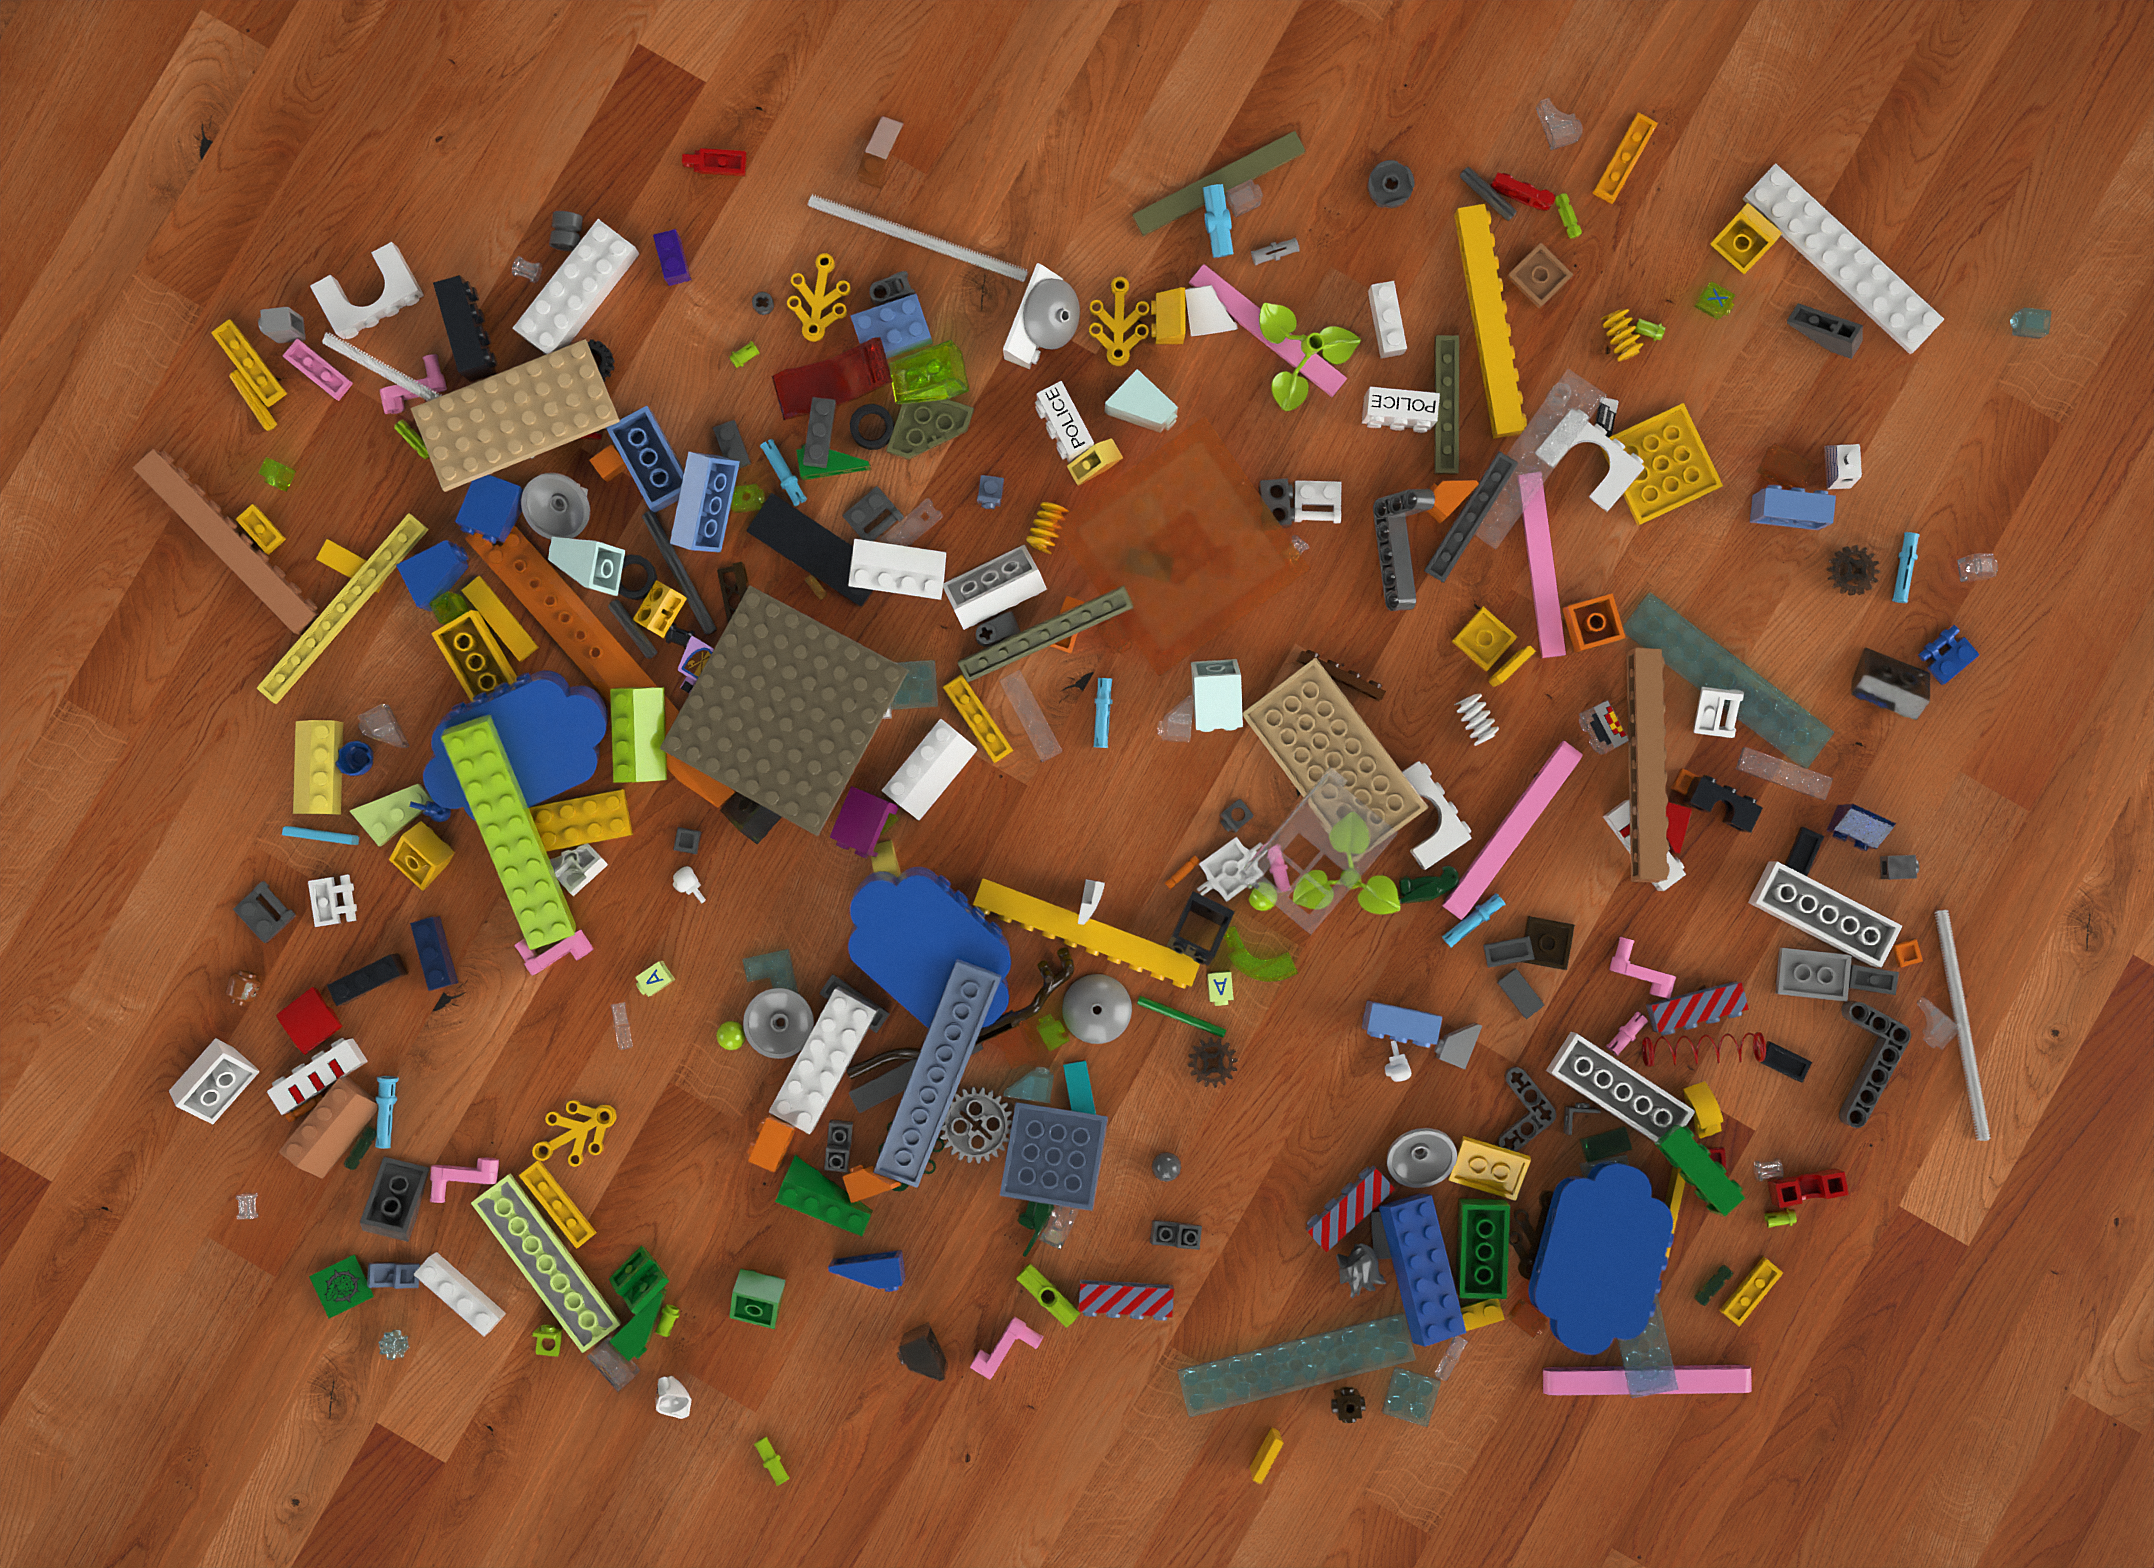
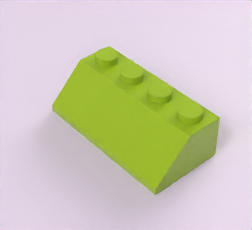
(638, 734)

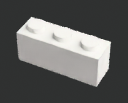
(1387, 319)

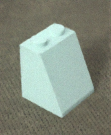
(1142, 404)
(589, 563)
(1217, 694)

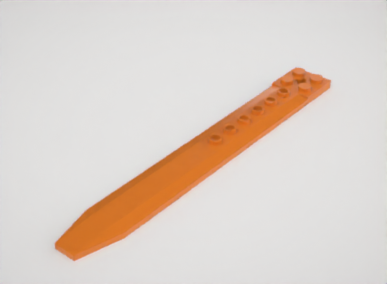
(582, 637)

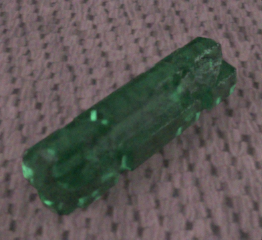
(360, 1148)
(1713, 1285)

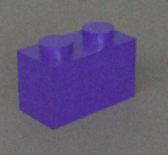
(672, 257)

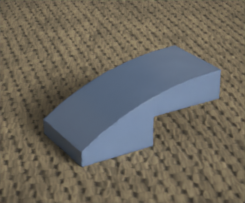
(392, 1275)

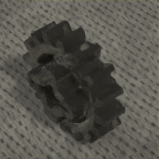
(1846, 565)
(1220, 1068)

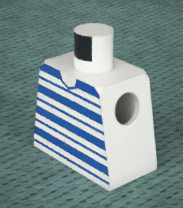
(1842, 463)

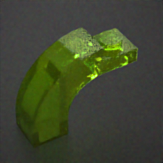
(1265, 970)

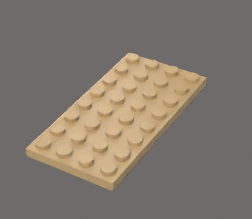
(514, 415)
(1315, 727)

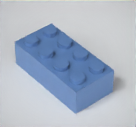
(648, 458)
(704, 502)

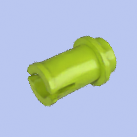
(1650, 329)
(744, 354)
(1780, 1218)
(667, 1320)

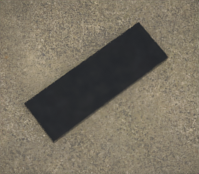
(807, 546)

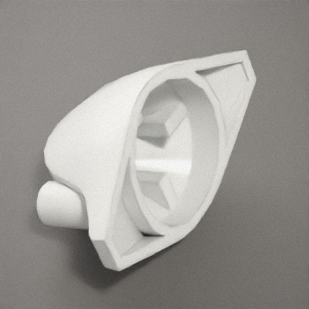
(672, 1398)

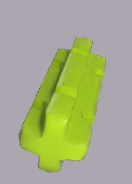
(1568, 216)
(412, 438)

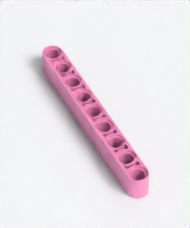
(1512, 830)
(1612, 1380)

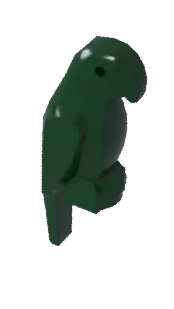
(1427, 887)
(1034, 1218)

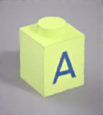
(654, 979)
(1220, 987)

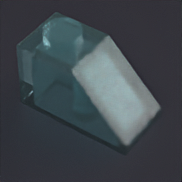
(1033, 1086)

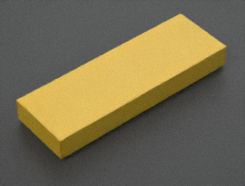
(342, 560)
(1751, 1291)

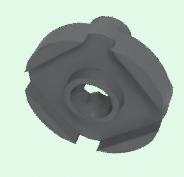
(1397, 173)

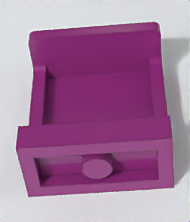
(861, 822)

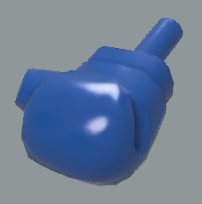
(432, 809)

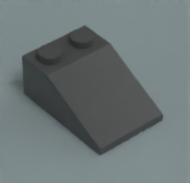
(395, 1199)

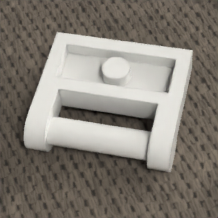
(1318, 494)
(1710, 711)

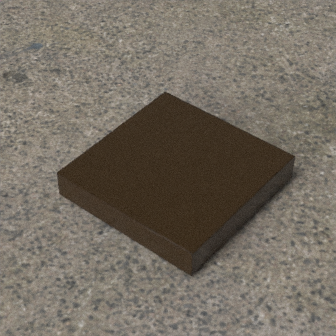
(1550, 942)

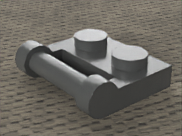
(868, 510)
(258, 917)

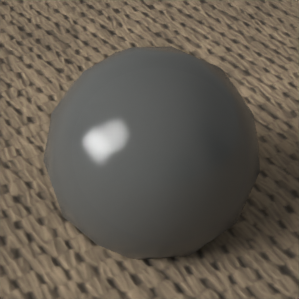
(1166, 1166)

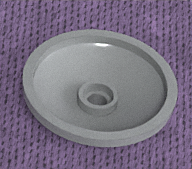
(1051, 313)
(547, 514)
(1100, 991)
(762, 1027)
(1425, 1165)

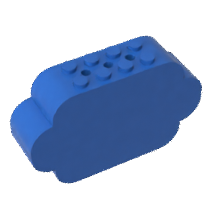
(544, 729)
(914, 931)
(1601, 1257)

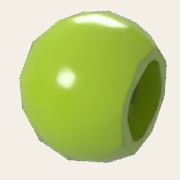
(1259, 901)
(730, 1035)

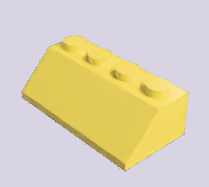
(315, 769)

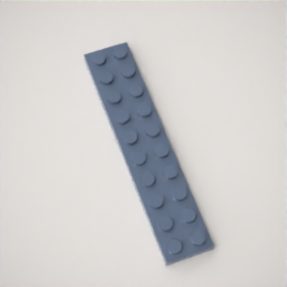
(937, 1073)

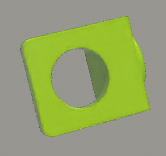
(551, 1332)

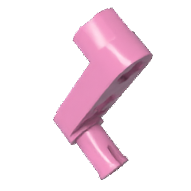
(393, 396)
(576, 944)
(1661, 983)
(440, 1174)
(988, 1364)

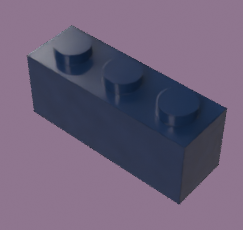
(434, 953)

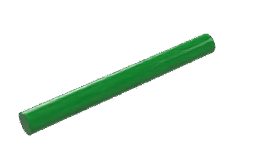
(1180, 1016)

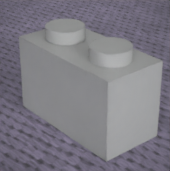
(282, 324)

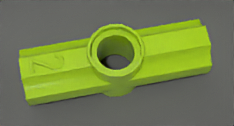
(1058, 1306)

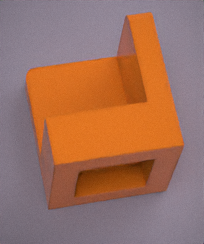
(608, 463)

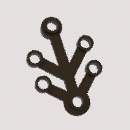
(1533, 1237)

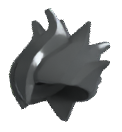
(1360, 1269)

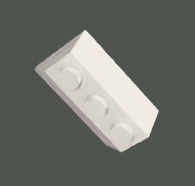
(213, 1081)

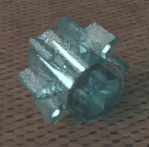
(393, 1344)

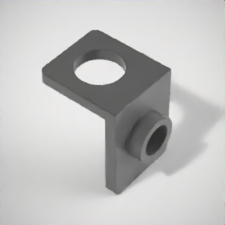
(1227, 820)
(1568, 1114)

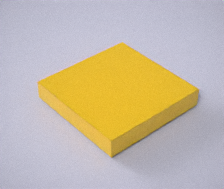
(1484, 639)
(1511, 666)
(1266, 1455)

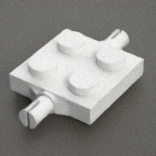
(1224, 867)

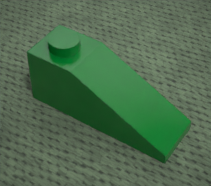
(837, 464)
(637, 1332)

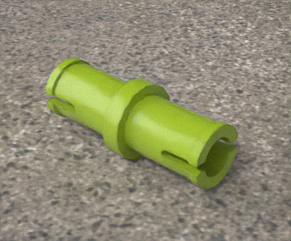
(771, 1461)

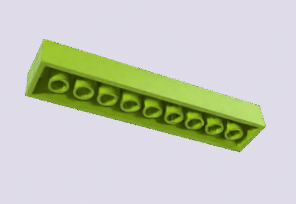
(509, 831)

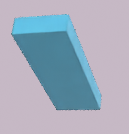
(320, 835)

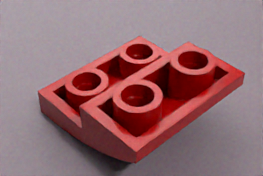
(309, 1020)

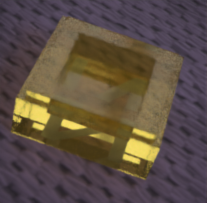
(816, 587)

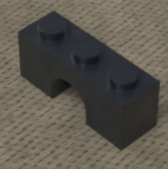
(1740, 811)
(366, 979)

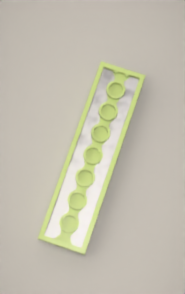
(546, 1263)

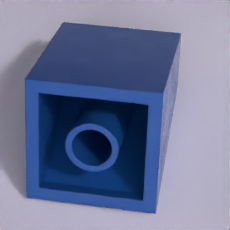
(490, 508)
(433, 572)

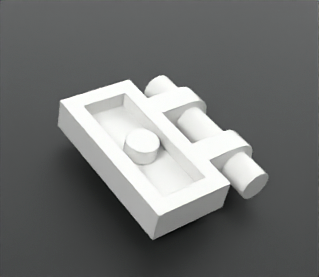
(325, 901)

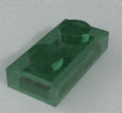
(1605, 1144)

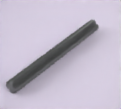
(679, 572)

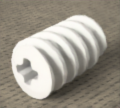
(1477, 718)

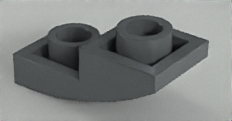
(838, 1146)
(1175, 1234)

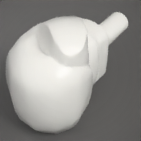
(687, 881)
(1398, 1067)

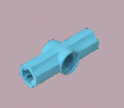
(1217, 220)

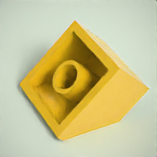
(1746, 238)
(1170, 316)
(421, 855)

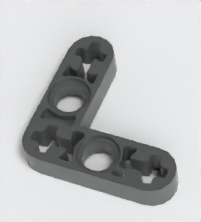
(1532, 1116)

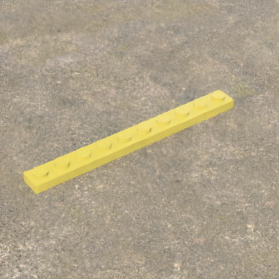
(342, 608)

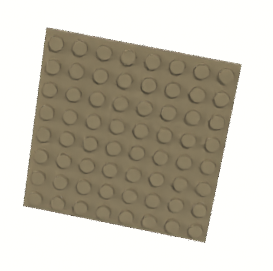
(784, 710)

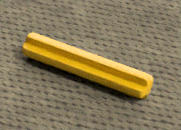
(253, 400)

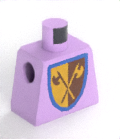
(693, 662)

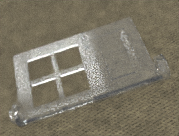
(1339, 829)

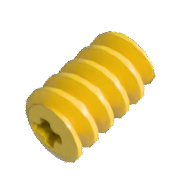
(1622, 334)
(1045, 530)

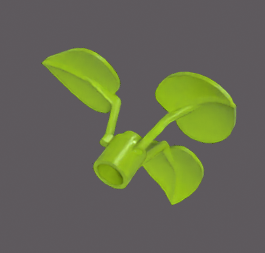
(1336, 345)
(1377, 897)

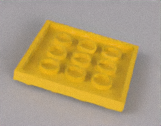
(1674, 464)

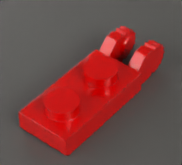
(1522, 192)

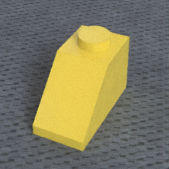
(1094, 461)
(886, 858)

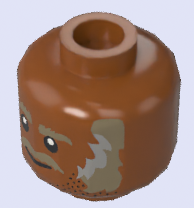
(243, 987)

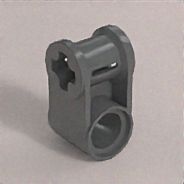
(892, 287)
(1000, 627)

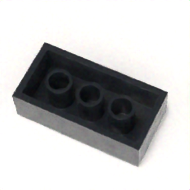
(465, 328)

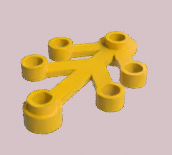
(818, 301)
(1119, 325)
(578, 1131)

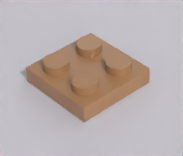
(1540, 275)

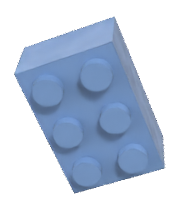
(897, 323)
(1793, 508)
(1401, 1024)

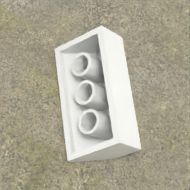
(1018, 346)
(897, 569)
(994, 587)
(929, 769)

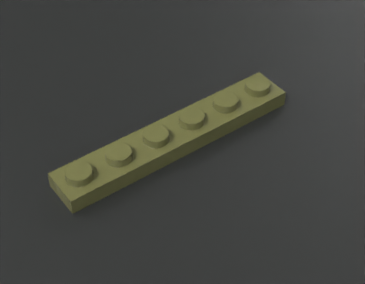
(1447, 425)

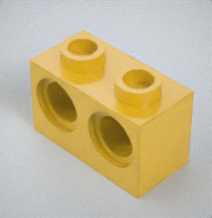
(659, 608)

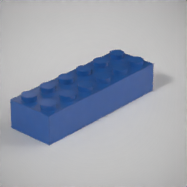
(1422, 1269)

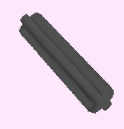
(1488, 193)
(632, 629)

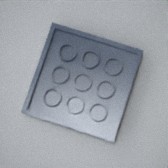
(1054, 1156)

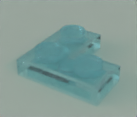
(773, 965)

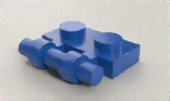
(1951, 661)

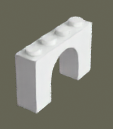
(399, 291)
(1623, 467)
(1450, 830)

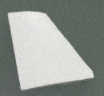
(1206, 312)
(577, 867)
(1090, 899)

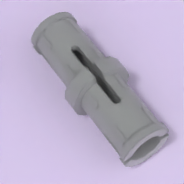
(1290, 246)

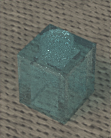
(2031, 323)

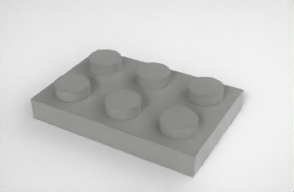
(1813, 974)

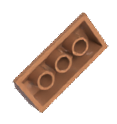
(330, 1128)

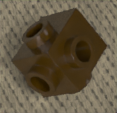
(1347, 1396)

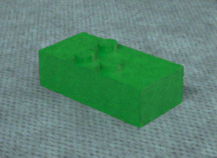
(1482, 1248)

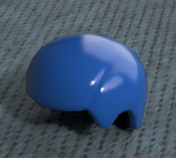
(355, 758)

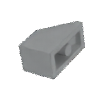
(1458, 1045)

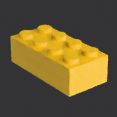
(474, 654)

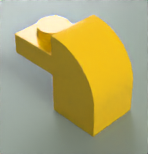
(1707, 1111)

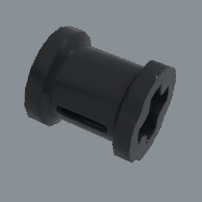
(678, 635)

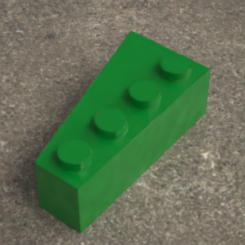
(1700, 1170)

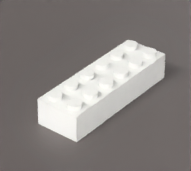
(576, 289)
(1825, 914)
(823, 1059)
(1617, 1088)

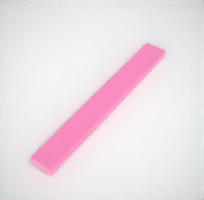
(1247, 315)
(1543, 577)

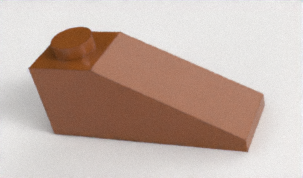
(879, 152)

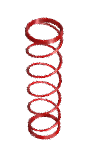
(1647, 1040)

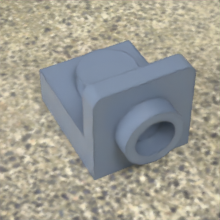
(990, 491)

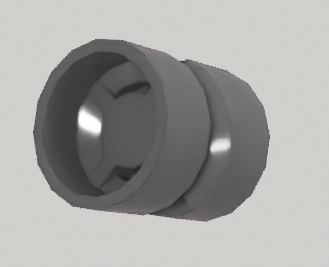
(567, 226)

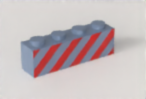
(1697, 1007)
(1349, 1208)
(1126, 1299)

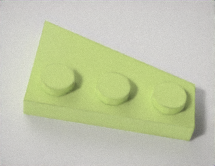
(391, 813)

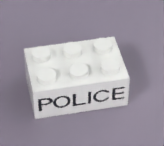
(1400, 409)
(1063, 422)

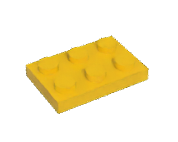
(1489, 1168)

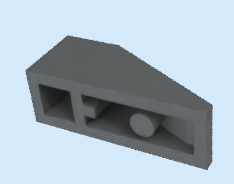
(1827, 330)

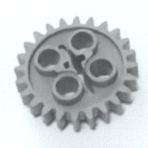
(988, 1108)

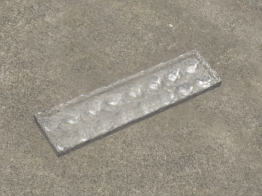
(1540, 450)

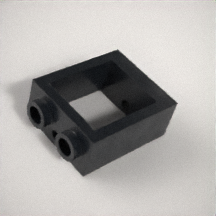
(1210, 910)

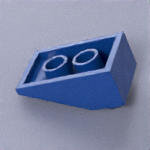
(876, 1269)

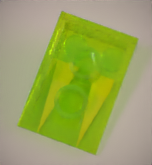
(929, 374)

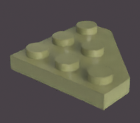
(927, 425)

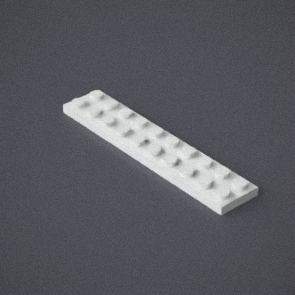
(1843, 259)

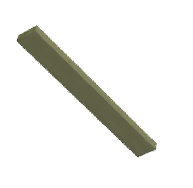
(1232, 175)
(1046, 633)

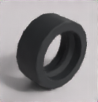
(871, 409)
(652, 577)

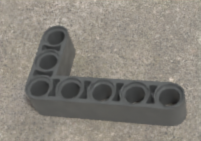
(1393, 544)
(1874, 1061)

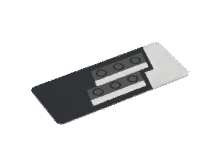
(1607, 414)

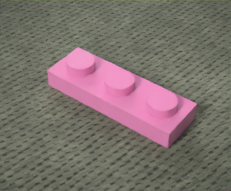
(317, 369)

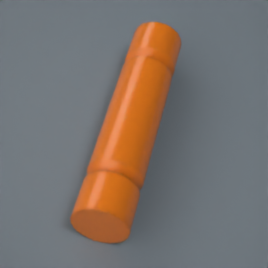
(1182, 872)
(304, 1108)

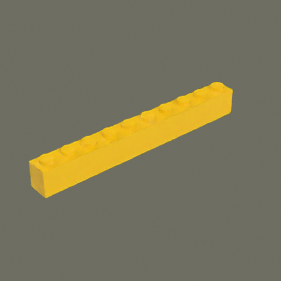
(1489, 321)
(1093, 934)

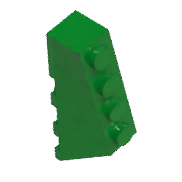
(823, 1199)

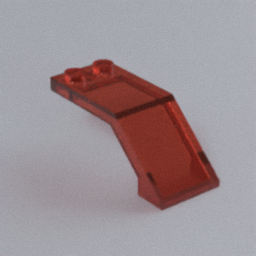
(838, 378)

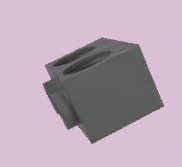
(1281, 503)

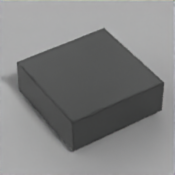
(687, 840)

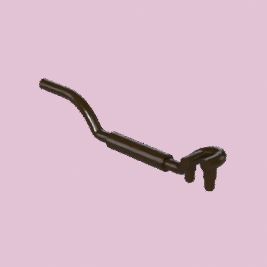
(1003, 1024)

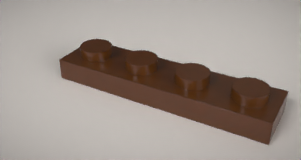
(1350, 679)

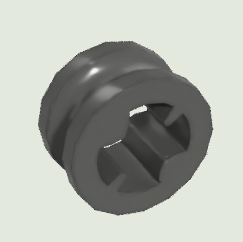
(762, 310)

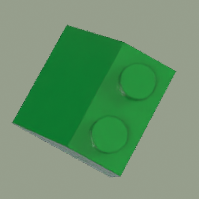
(757, 1298)

